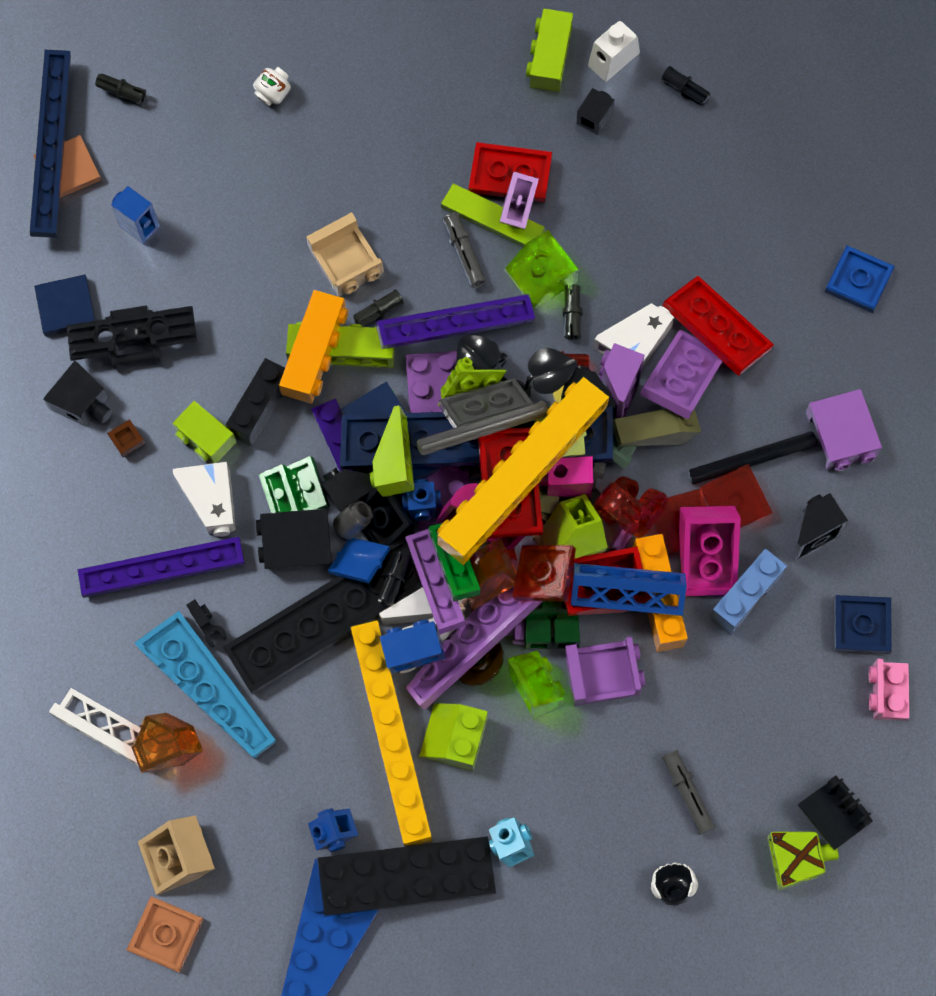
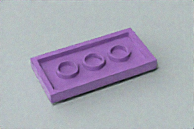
(682, 375)

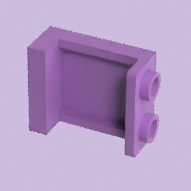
(845, 430)
(604, 672)

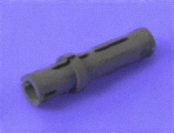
(460, 240)
(683, 781)

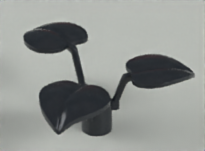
(548, 366)

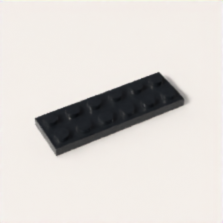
(406, 876)

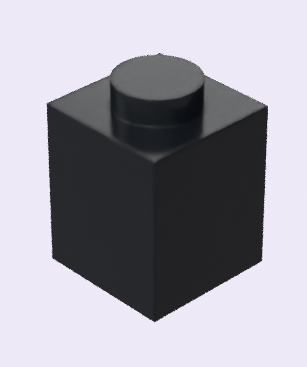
(595, 111)

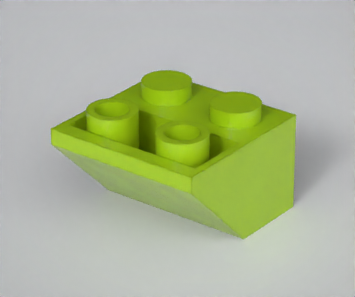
(575, 524)

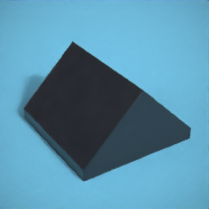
(388, 519)

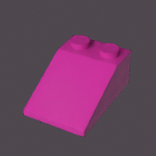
(709, 549)

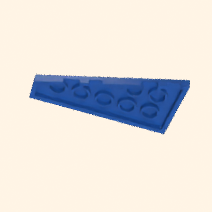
(322, 944)

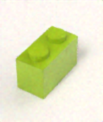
(204, 433)

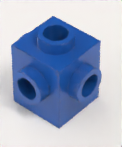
(420, 508)
(332, 829)

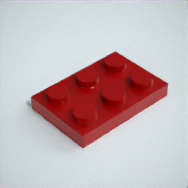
(495, 165)

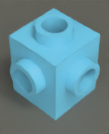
(511, 841)

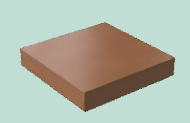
(77, 167)
(165, 934)

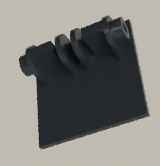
(835, 812)

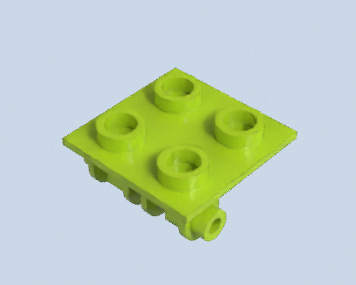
(465, 378)

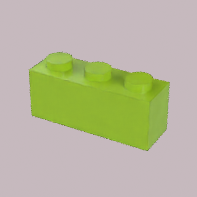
(550, 50)

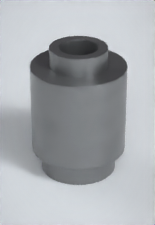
(352, 520)

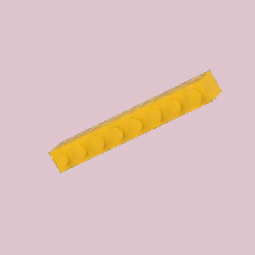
(522, 470)
(391, 735)

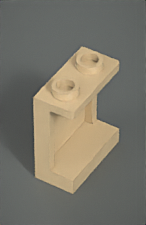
(345, 255)

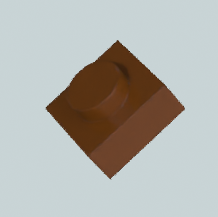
(126, 438)

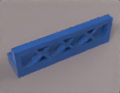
(628, 579)

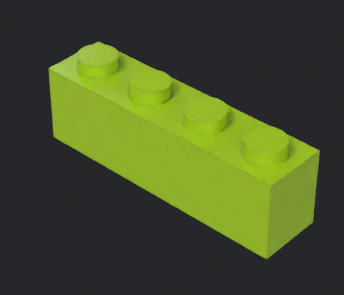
(356, 347)

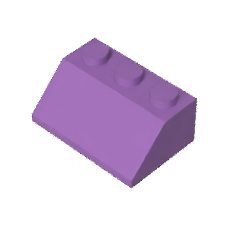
(621, 376)

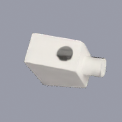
(615, 46)

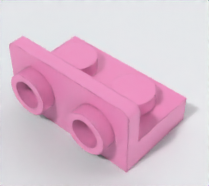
(890, 690)

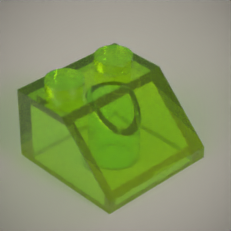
(542, 269)
(535, 683)

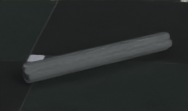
(482, 427)

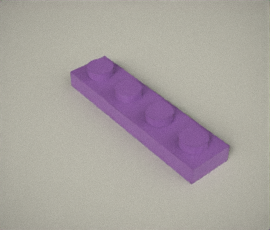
(445, 611)

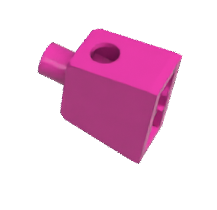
(575, 480)

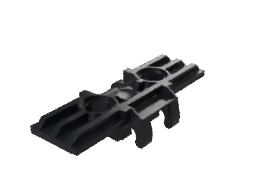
(131, 326)

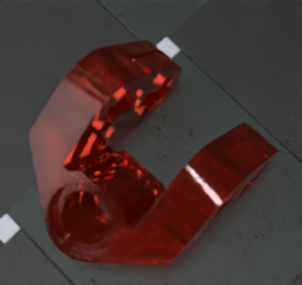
(620, 505)

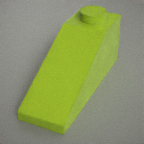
(392, 461)

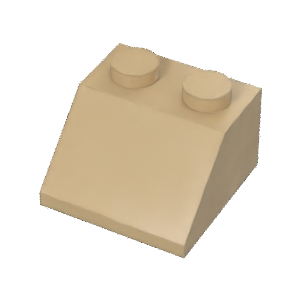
(175, 854)

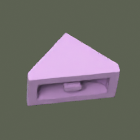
(518, 200)

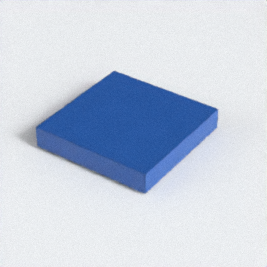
(859, 279)

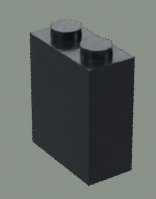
(294, 538)

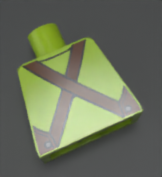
(798, 857)

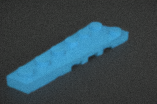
(191, 666)

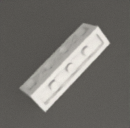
(91, 731)

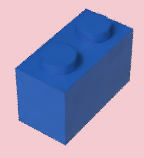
(135, 214)
(412, 646)

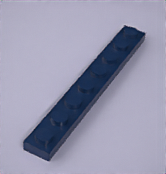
(50, 144)

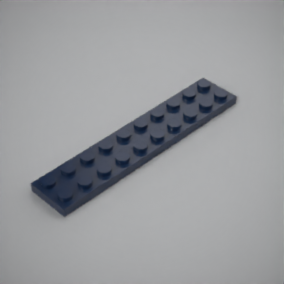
(364, 432)

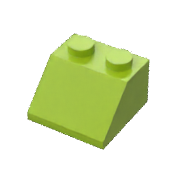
(454, 735)

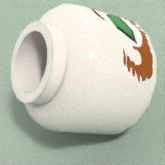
(272, 86)

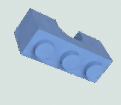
(747, 591)

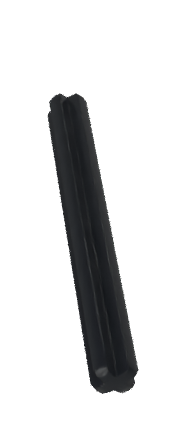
(752, 457)

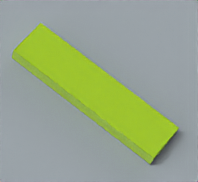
(487, 215)

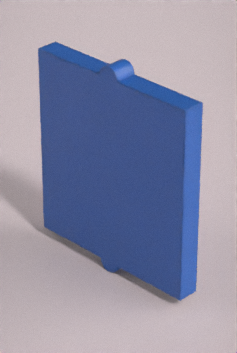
(359, 560)

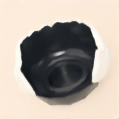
(674, 883)

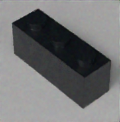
(257, 403)

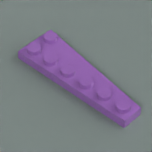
(469, 644)

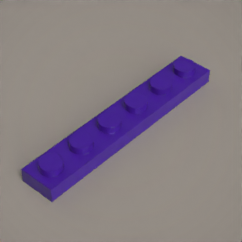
(455, 321)
(160, 567)

